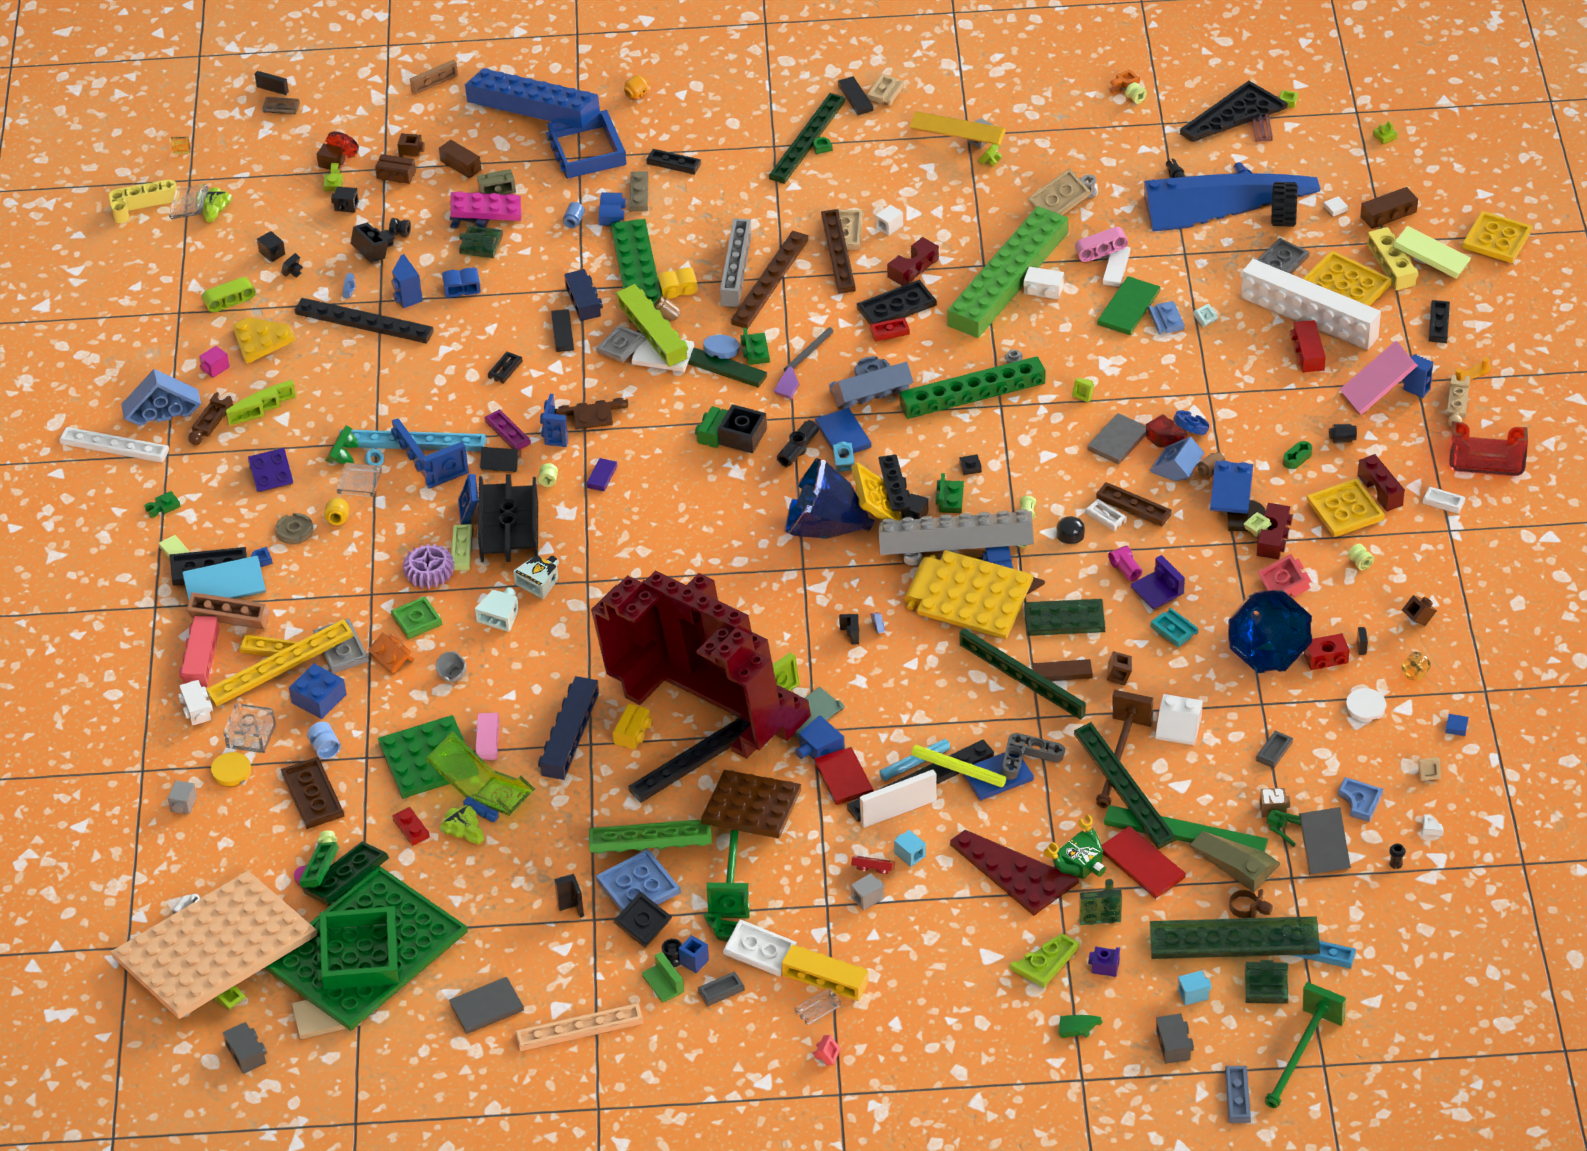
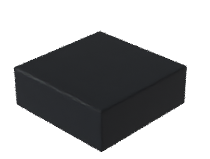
(1362, 641)

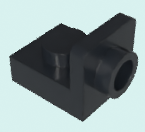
(850, 623)

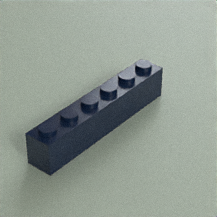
(569, 728)

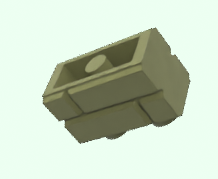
(497, 182)

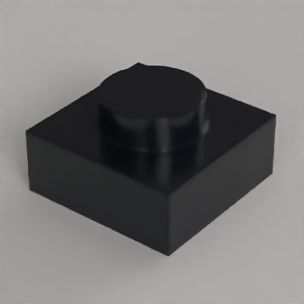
(970, 464)

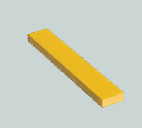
(957, 128)

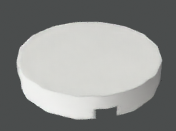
(1366, 704)

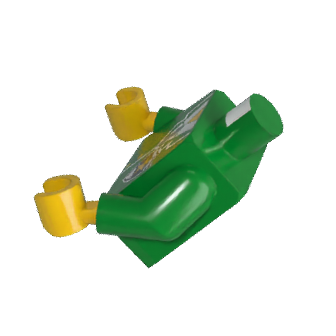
(1080, 854)

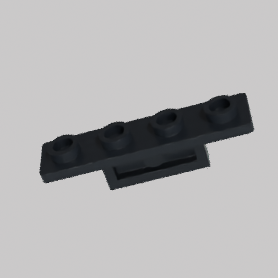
(894, 483)

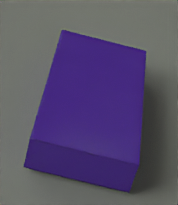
(602, 474)

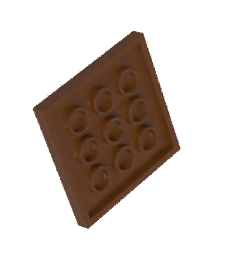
(751, 804)

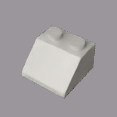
(1179, 719)

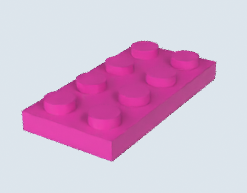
(485, 206)

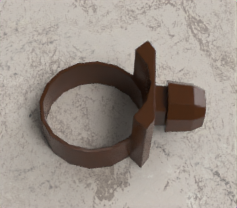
(1262, 906)

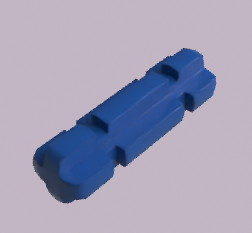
(482, 809)

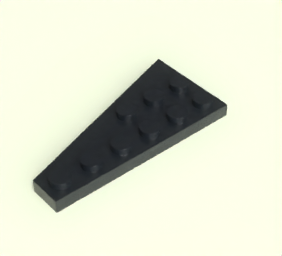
(1235, 109)

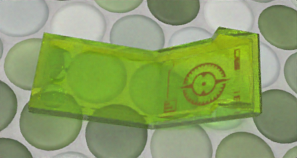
(477, 779)

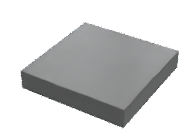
(621, 343)

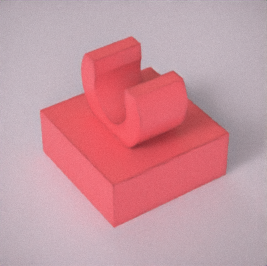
(827, 1050)

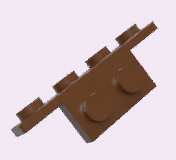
(592, 414)

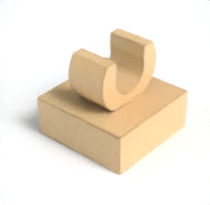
(1429, 769)

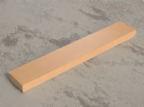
(579, 1027)

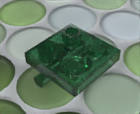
(480, 241)
(1100, 906)
(1266, 982)

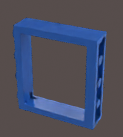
(592, 164)

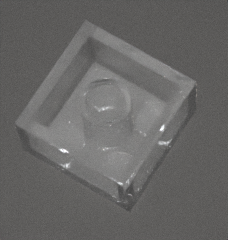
(249, 728)

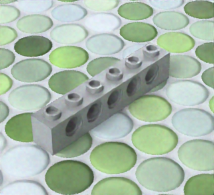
(735, 262)

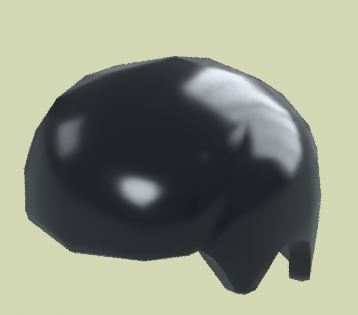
(1070, 530)

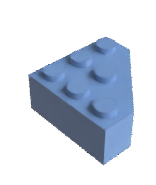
(160, 399)

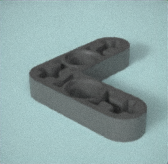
(1020, 749)

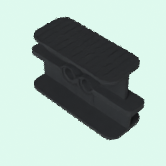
(507, 518)

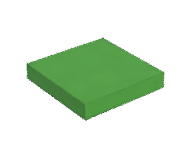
(416, 617)

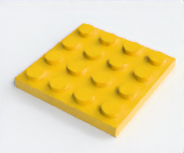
(1349, 278)

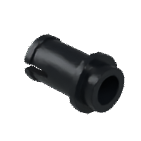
(1397, 853)

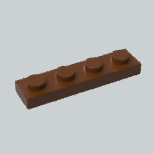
(1134, 504)

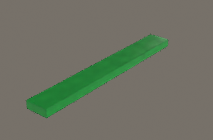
(1183, 830)

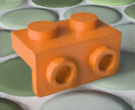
(390, 652)

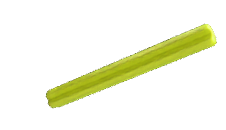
(959, 766)

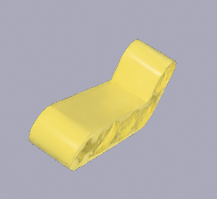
(140, 197)

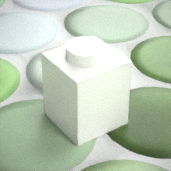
(889, 220)

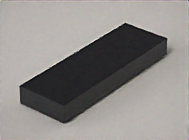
(855, 95)
(673, 161)
(1439, 321)
(562, 330)

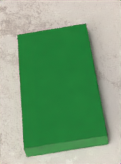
(1128, 305)

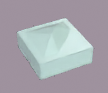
(1205, 315)

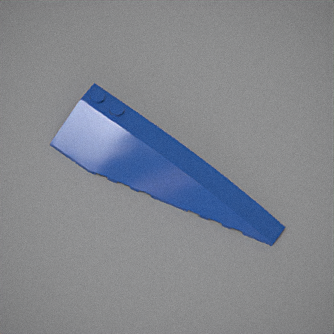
(1195, 199)

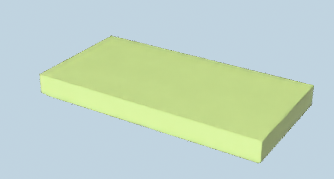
(1432, 252)

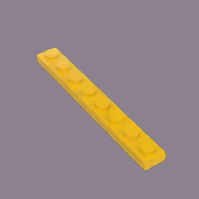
(279, 663)

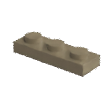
(639, 191)

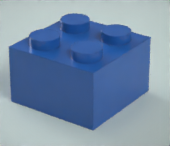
(317, 691)

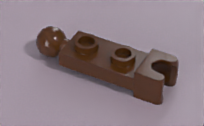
(209, 418)

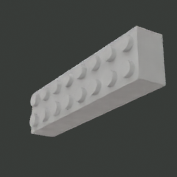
(956, 532)

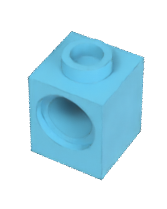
(843, 464)

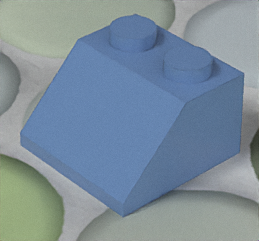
(1178, 460)

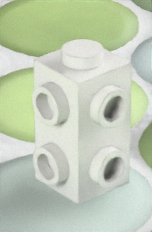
(195, 702)

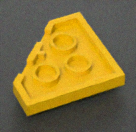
(261, 337)

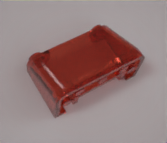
(1487, 454)

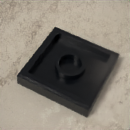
(642, 919)

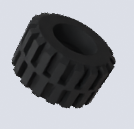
(1284, 204)

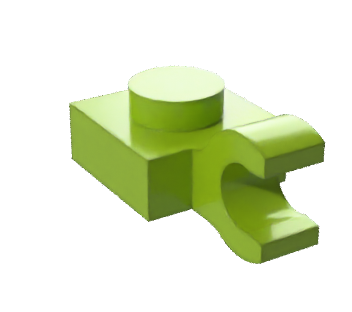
(334, 179)

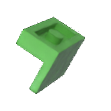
(664, 978)

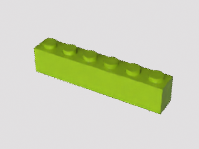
(652, 325)

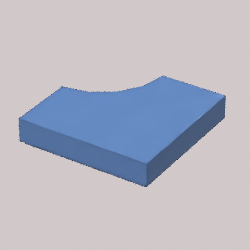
(1361, 798)

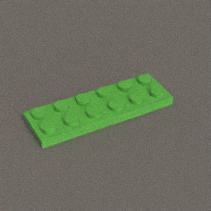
(649, 836)

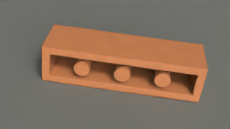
(229, 610)

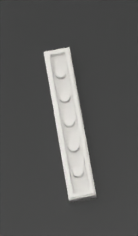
(114, 444)

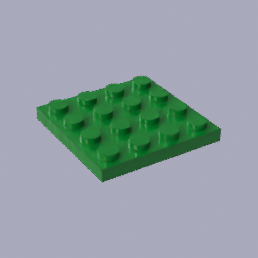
(407, 752)

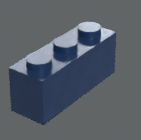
(583, 294)

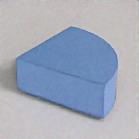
(349, 285)

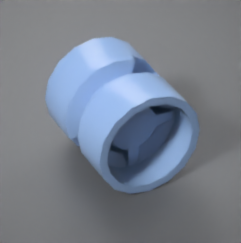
(323, 740)

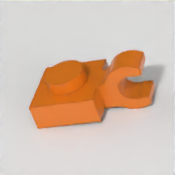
(1124, 80)

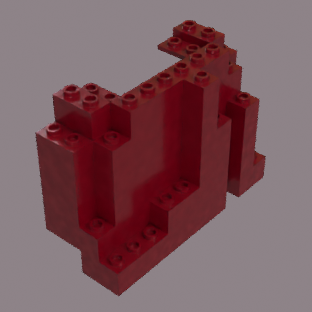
(699, 644)

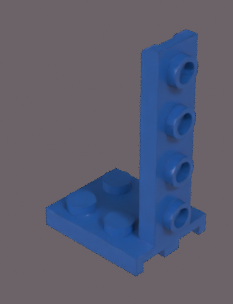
(435, 467)

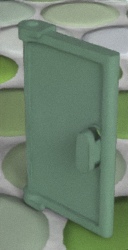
(821, 704)

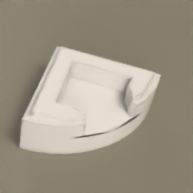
(1431, 826)

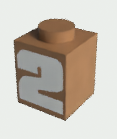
(1273, 799)

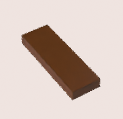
(1064, 669)

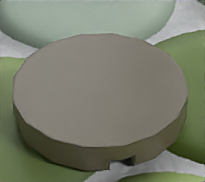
(294, 528)

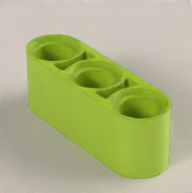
(228, 294)

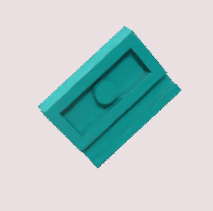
(1174, 627)

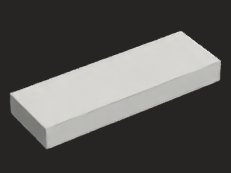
(1116, 267)

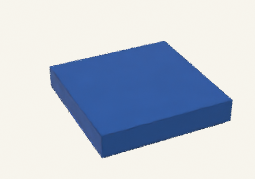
(468, 499)

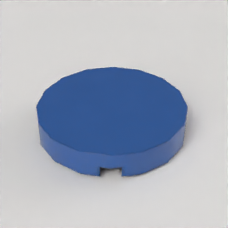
(1190, 423)

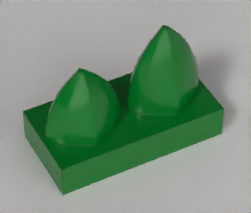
(338, 453)

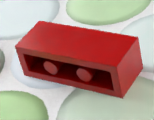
(1308, 346)

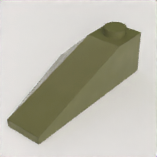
(1240, 861)

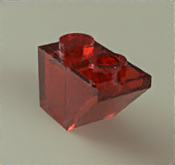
(1164, 432)

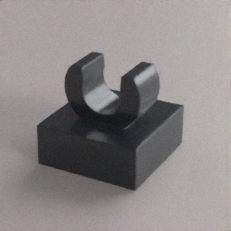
(292, 266)

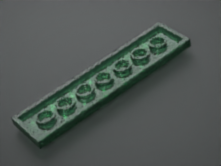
(1234, 937)

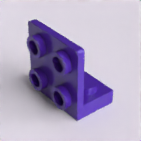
(270, 469)
(1160, 585)

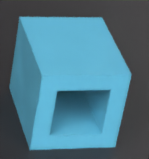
(909, 848)
(1194, 987)

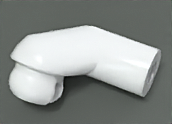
(184, 902)

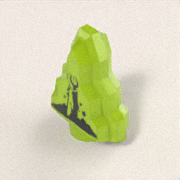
(215, 202)
(462, 824)

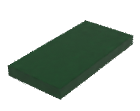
(347, 872)

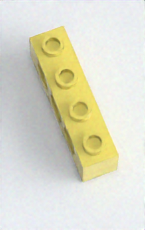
(1392, 260)

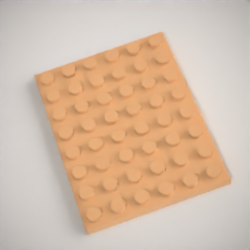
(213, 944)

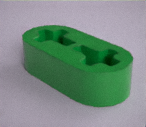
(1294, 453)

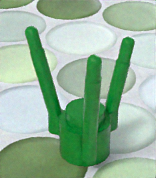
(1279, 820)

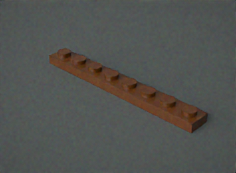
(769, 280)

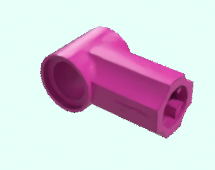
(1124, 561)

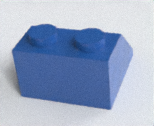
(406, 283)

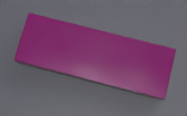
(507, 430)

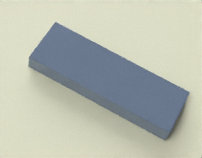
(1237, 1094)

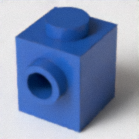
(693, 954)

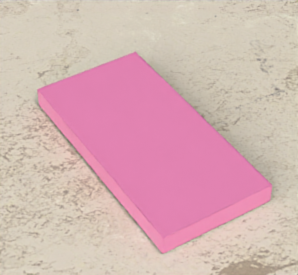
(1378, 377)

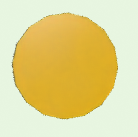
(231, 768)

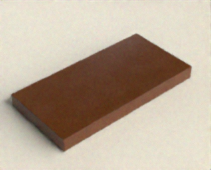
(312, 792)

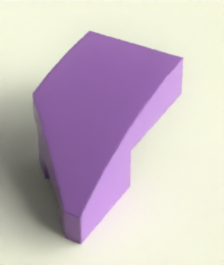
(787, 385)

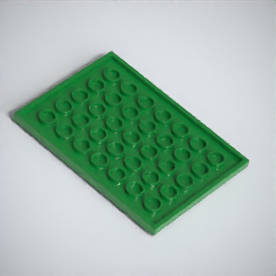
(422, 936)

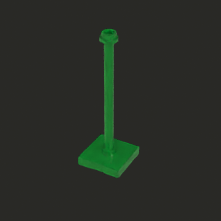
(729, 898)
(1321, 1004)

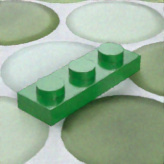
(318, 864)

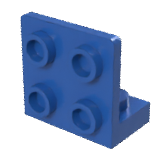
(554, 425)

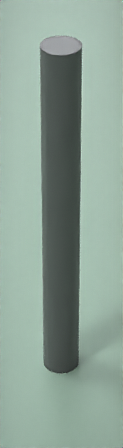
(807, 351)

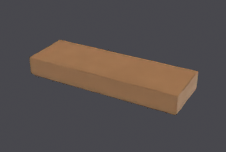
(433, 77)

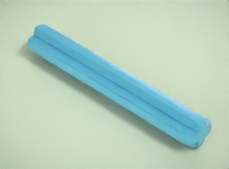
(911, 761)

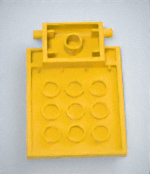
(968, 593)

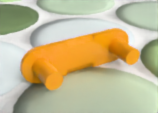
(1475, 371)

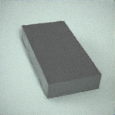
(1274, 749)
(721, 988)

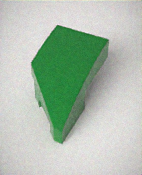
(721, 928)
(1077, 1025)

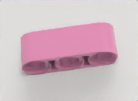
(1101, 244)
(487, 736)

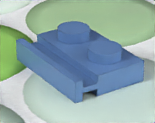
(1166, 317)

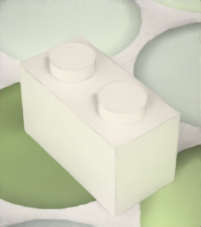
(1043, 282)

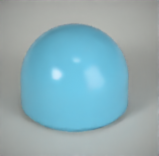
(374, 452)

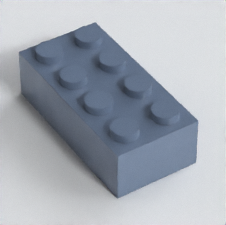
(871, 385)

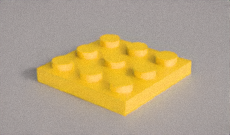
(1497, 237)
(873, 494)
(1345, 507)

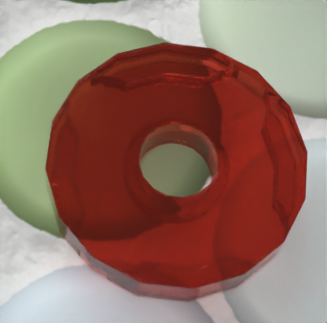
(349, 145)

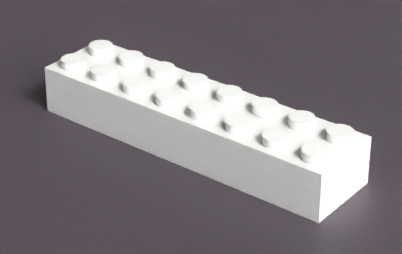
(1307, 301)

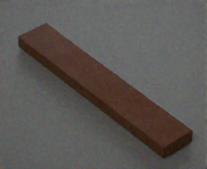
(838, 251)

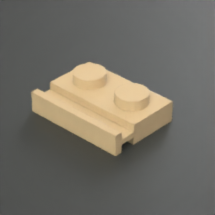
(885, 90)

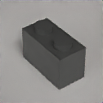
(1173, 1038)
(244, 1047)

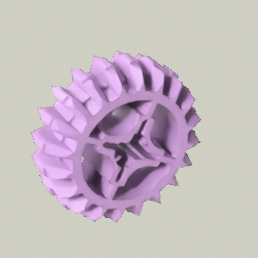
(428, 566)

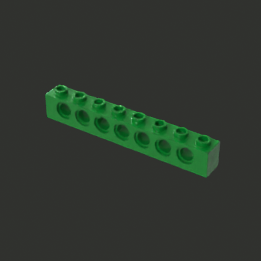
(972, 387)

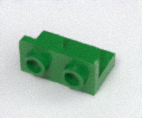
(755, 347)
(950, 496)

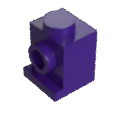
(1105, 961)

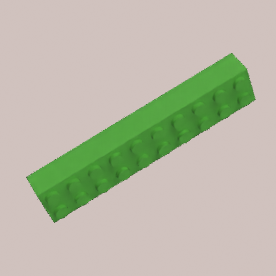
(1006, 272)

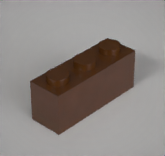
(1389, 207)

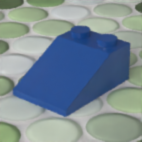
(1231, 487)

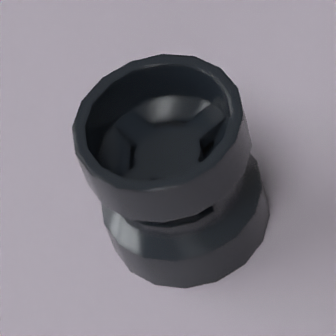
(400, 227)
(671, 950)

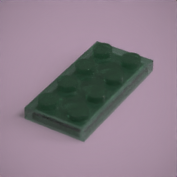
(1064, 617)

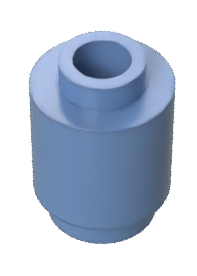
(573, 214)

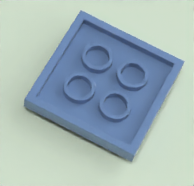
(635, 875)

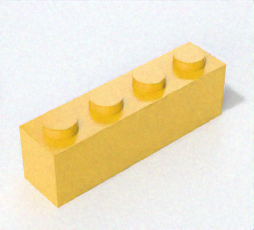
(825, 972)

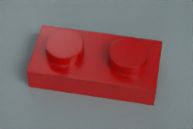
(889, 329)
(411, 826)
(864, 863)

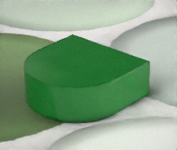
(822, 145)

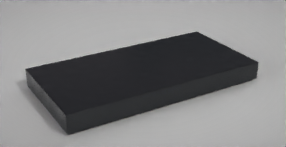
(897, 303)
(193, 560)

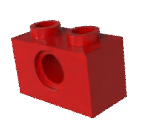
(1327, 652)

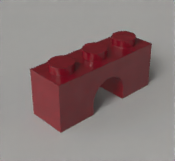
(923, 255)
(1389, 490)
(1272, 541)

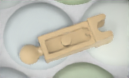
(1457, 399)

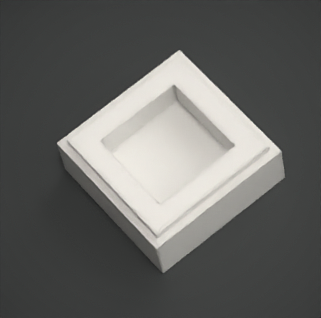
(1335, 206)

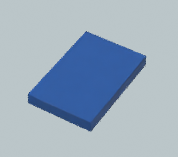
(843, 427)
(984, 790)

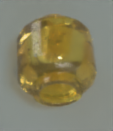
(1416, 666)

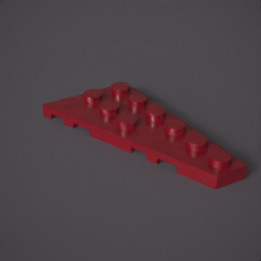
(1020, 876)

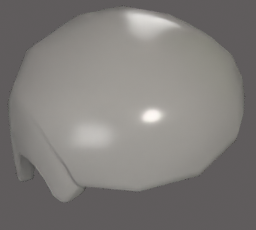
(451, 666)

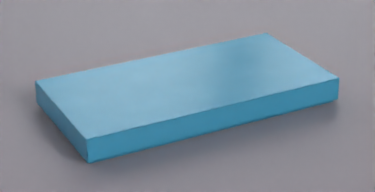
(228, 579)

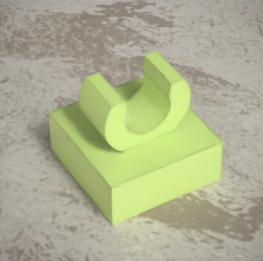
(1257, 523)

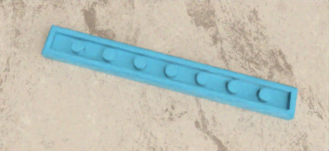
(424, 440)

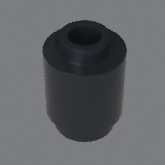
(1343, 433)

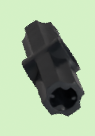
(797, 443)

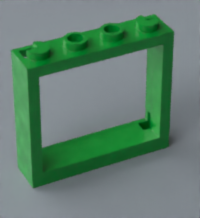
(363, 976)

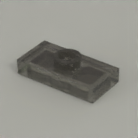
(280, 105)

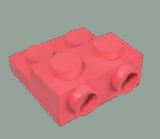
(1286, 576)

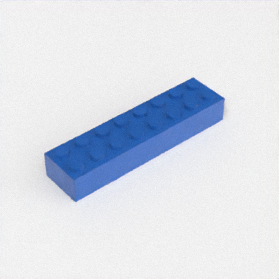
(532, 98)

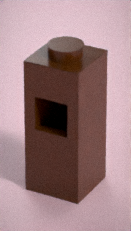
(460, 158)

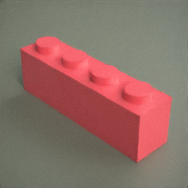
(200, 650)

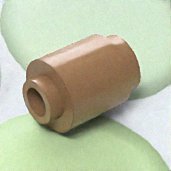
(667, 308)
(1207, 465)

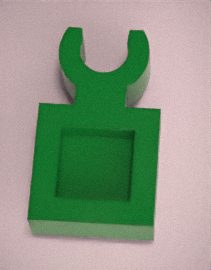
(164, 503)

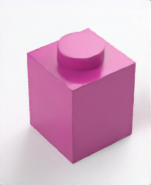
(214, 361)

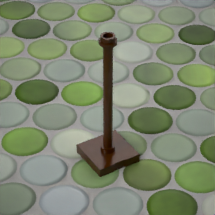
(1130, 709)

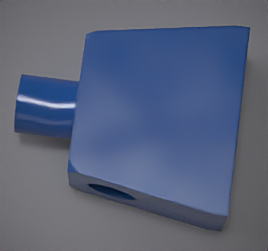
(819, 739)

